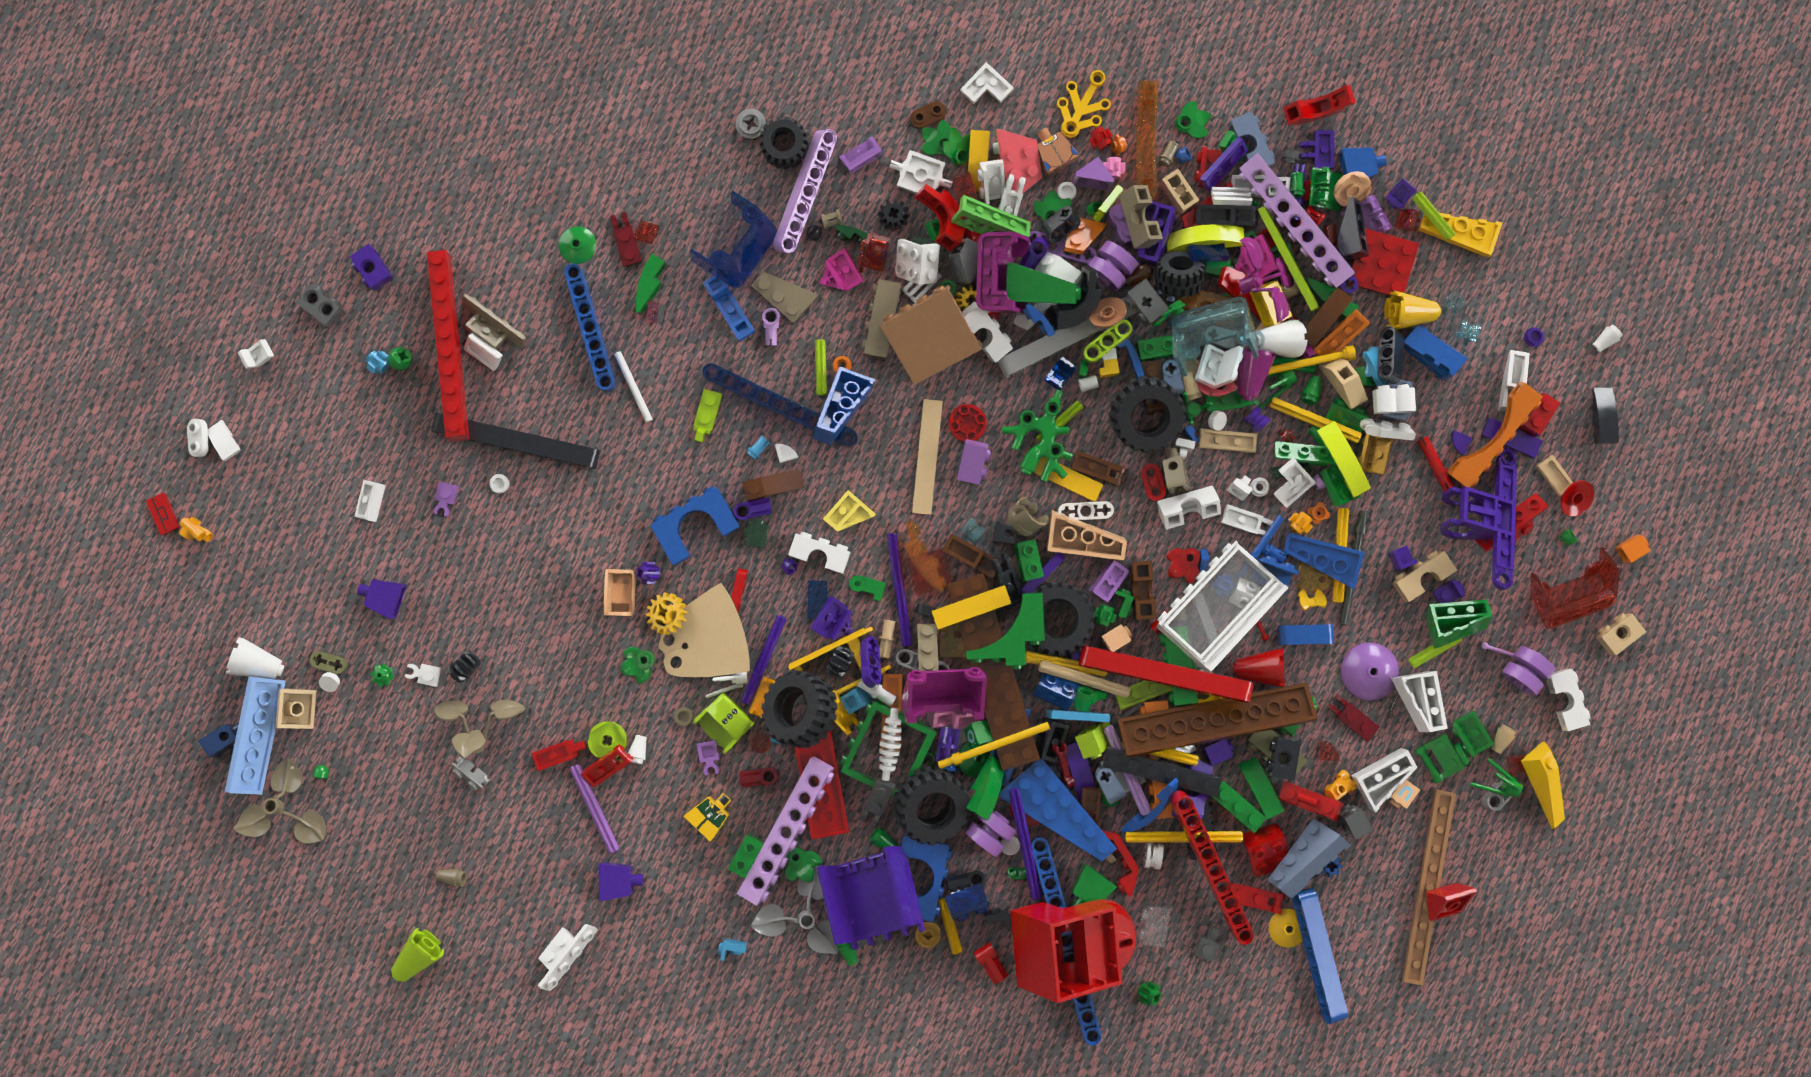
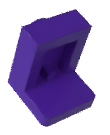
(1400, 194)

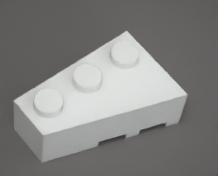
(1422, 699)
(1383, 777)

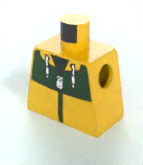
(709, 815)

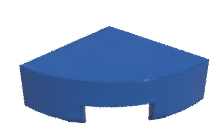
(1189, 433)
(1204, 560)

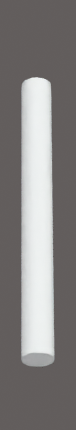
(633, 387)

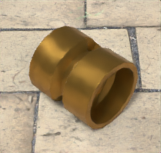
(929, 937)

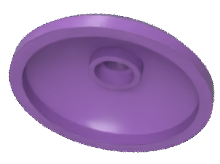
(1357, 667)

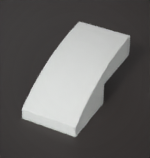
(223, 440)

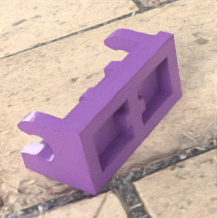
(861, 155)
(1109, 580)

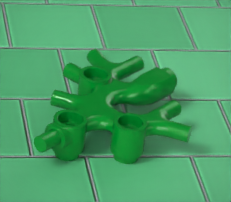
(1049, 430)

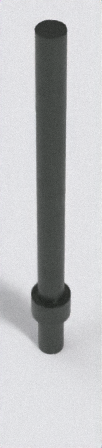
(1360, 531)

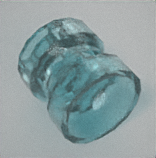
(1468, 331)
(975, 533)

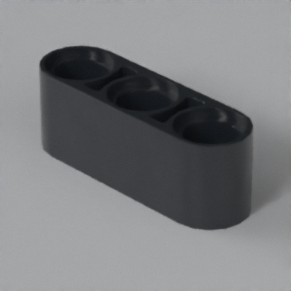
(1394, 362)

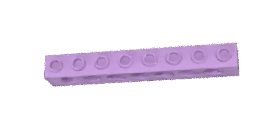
(1257, 164)
(749, 889)

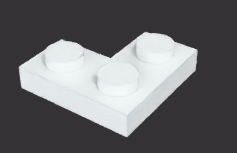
(986, 80)
(1297, 484)

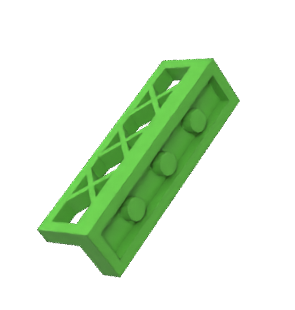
(990, 216)

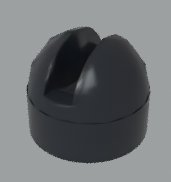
(817, 235)

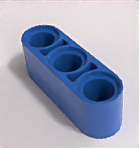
(1305, 634)

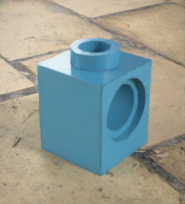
(855, 700)

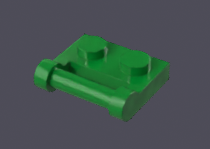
(1445, 754)

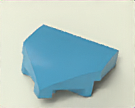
(1371, 360)

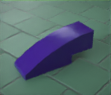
(1079, 768)

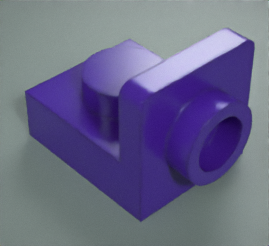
(1449, 592)

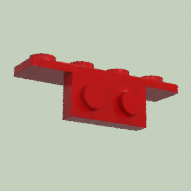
(1523, 520)

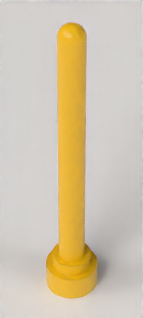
(1347, 353)

